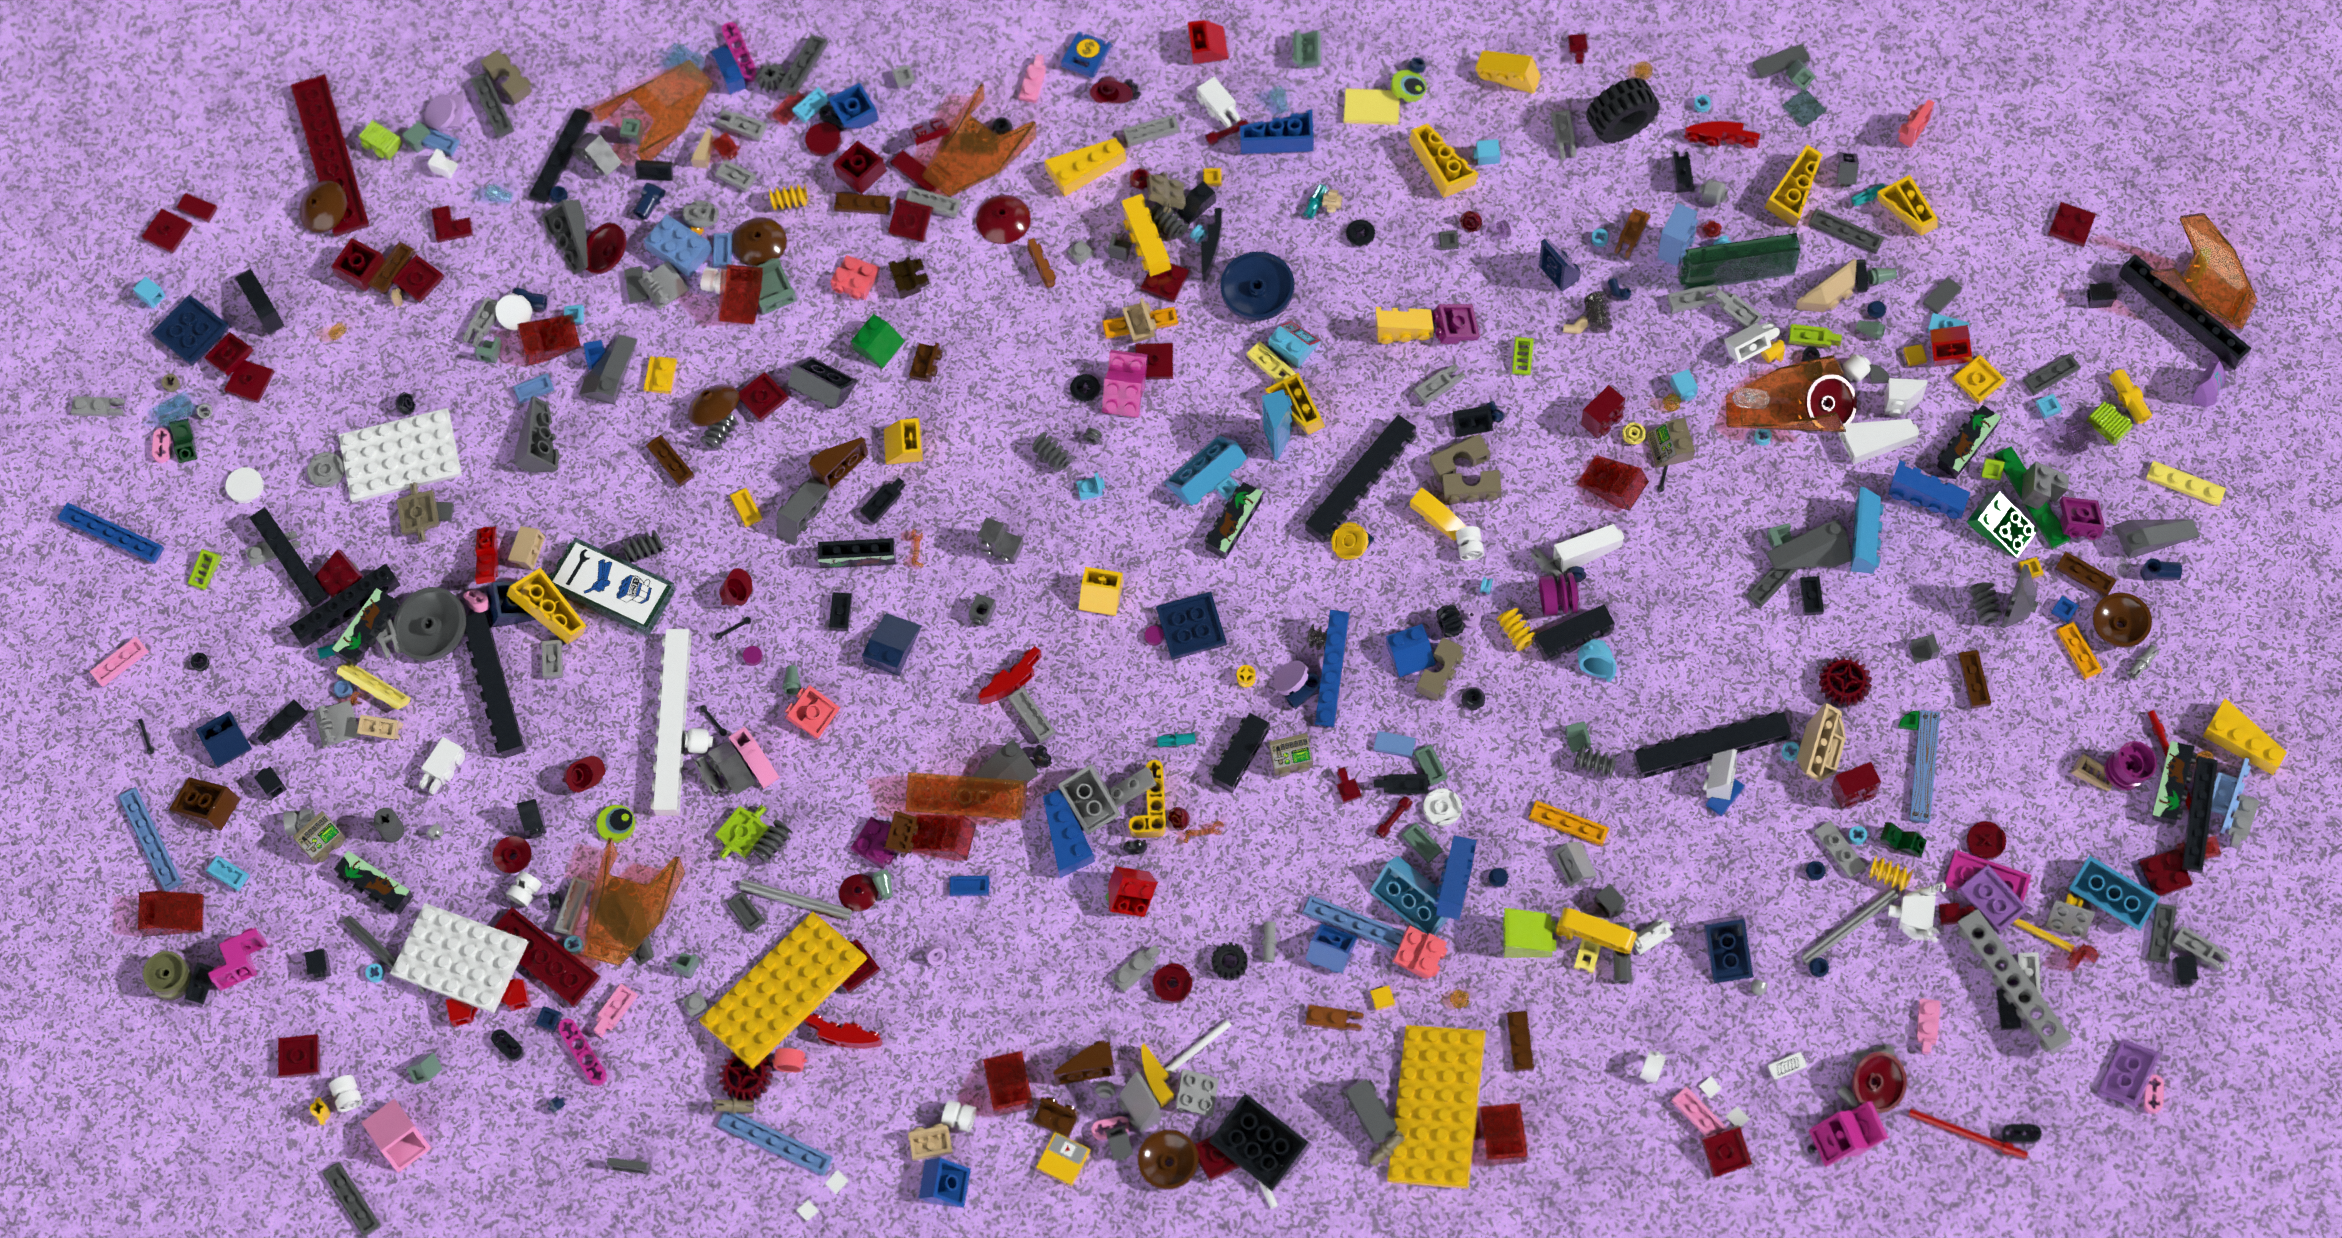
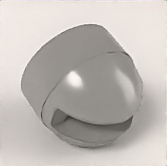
(204, 413)
(435, 832)
(1758, 987)

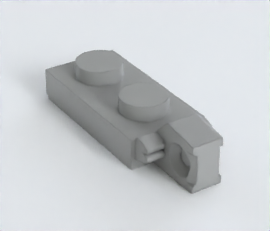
(1737, 308)
(2242, 819)
(1135, 968)

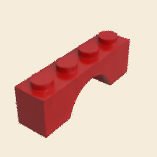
(515, 997)

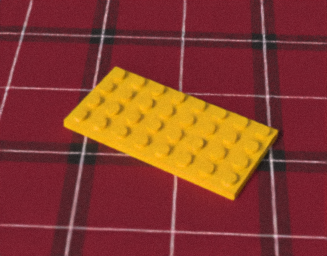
(782, 989)
(1437, 1106)

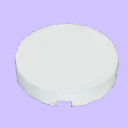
(513, 310)
(244, 485)
(1446, 811)

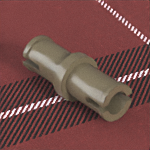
(733, 1105)
(1386, 1148)

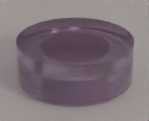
(1503, 229)

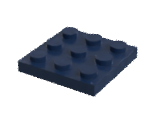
(190, 330)
(1191, 625)

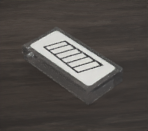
(1787, 1066)

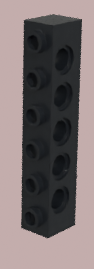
(343, 606)

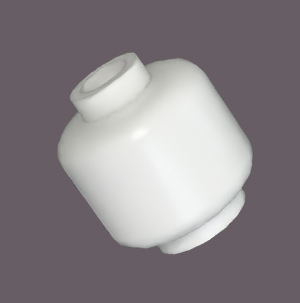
(1856, 367)
(697, 740)

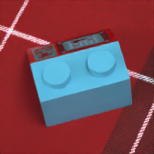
(1293, 343)

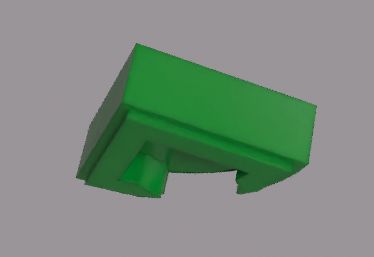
(1910, 721)

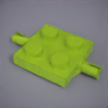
(741, 832)

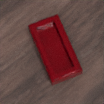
(197, 207)

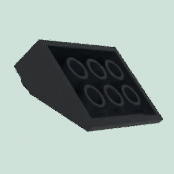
(1259, 1142)

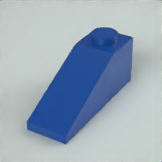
(729, 69)

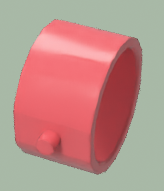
(789, 1060)

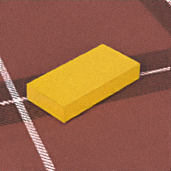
(746, 507)

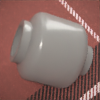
(1713, 192)

